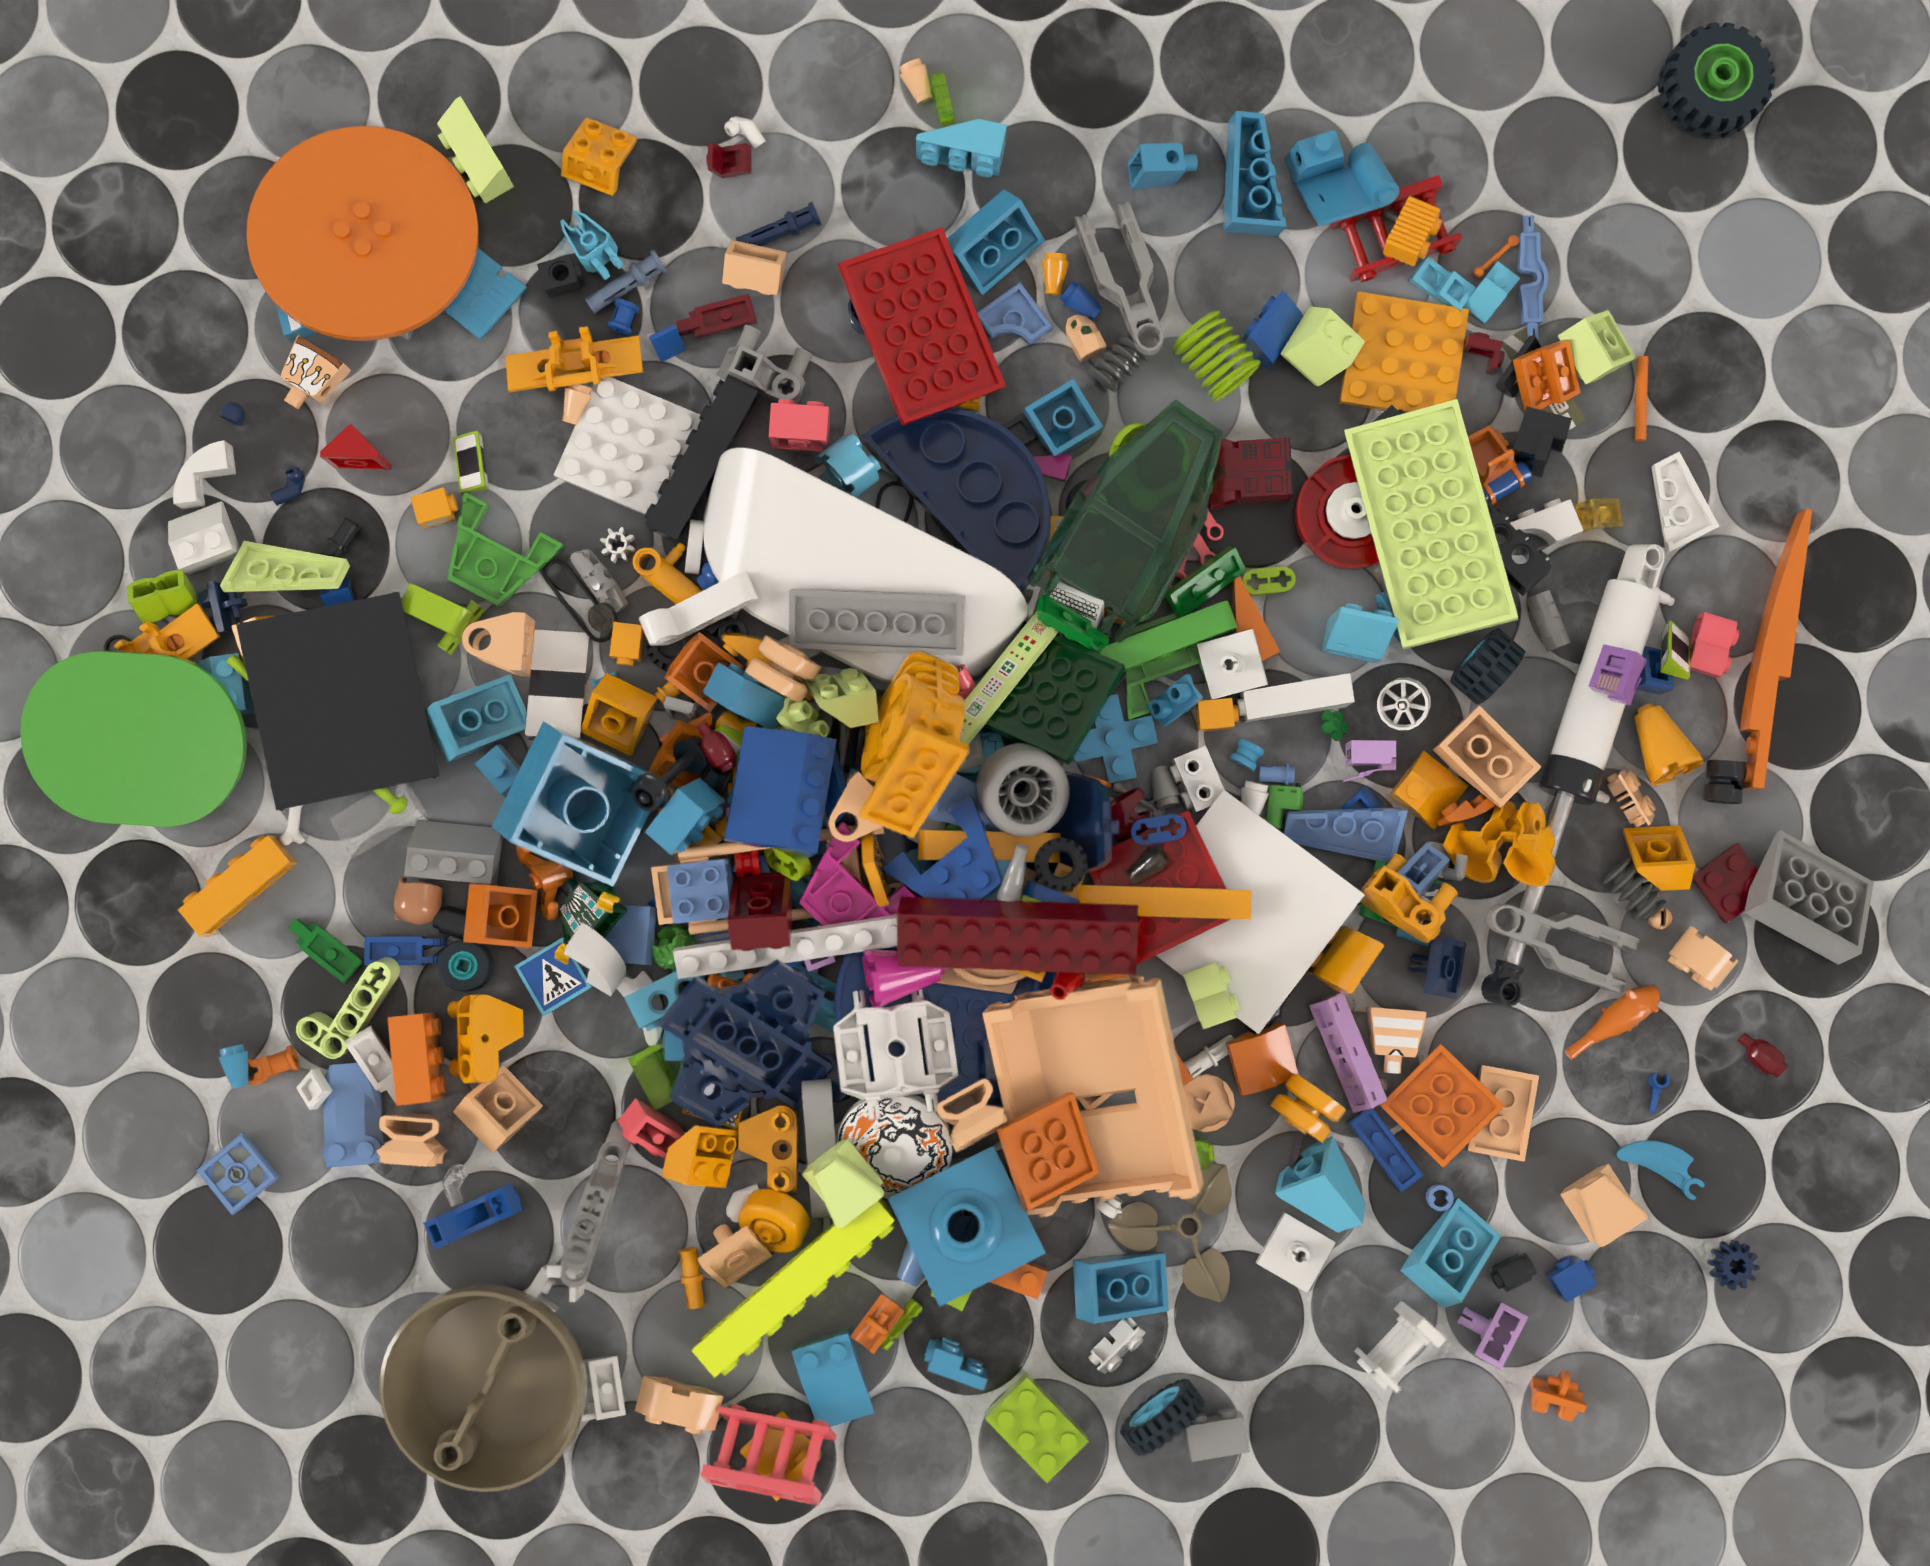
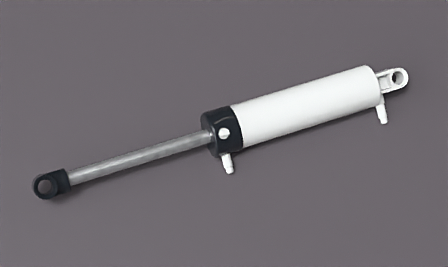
(1588, 728)

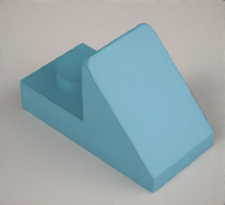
(1491, 292)

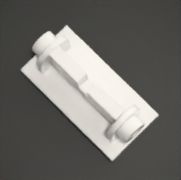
(1110, 1354)

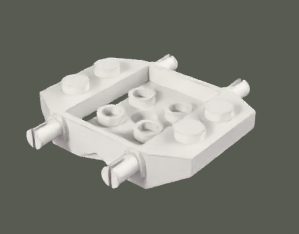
(895, 1074)

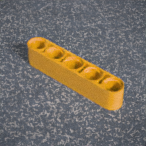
(938, 843)

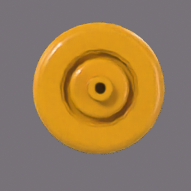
(775, 1219)

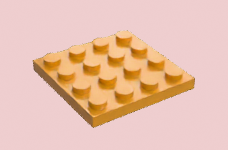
(1407, 353)

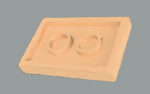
(1510, 1129)

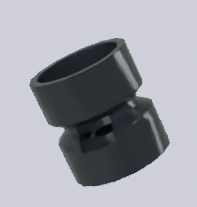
(1724, 782)

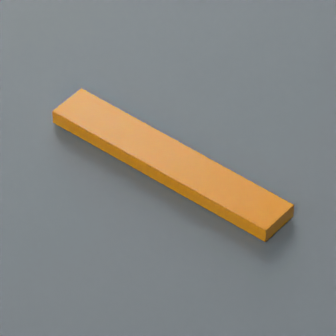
(1173, 901)

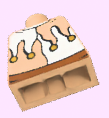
(311, 373)

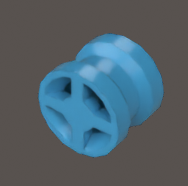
(1246, 754)

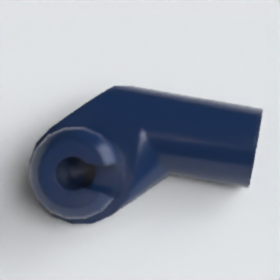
(293, 486)

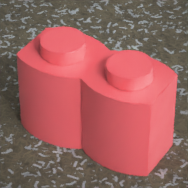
(1711, 644)

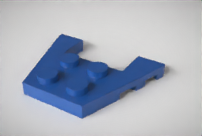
(963, 873)

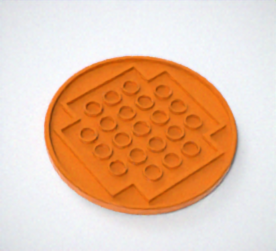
(362, 233)

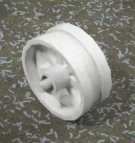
(1403, 703)

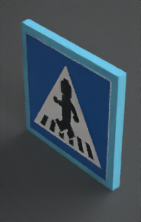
(550, 980)

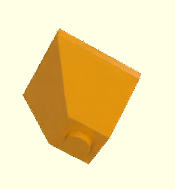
(1428, 789)
(1661, 856)

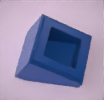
(667, 343)
(1363, 799)

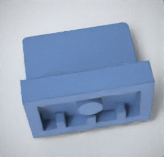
(700, 890)

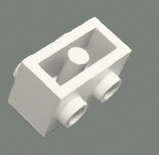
(1203, 778)

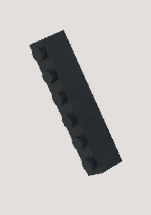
(699, 463)

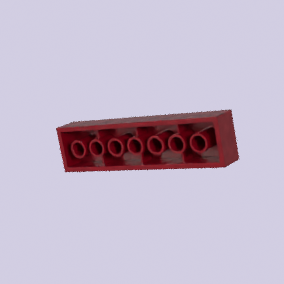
(1017, 935)

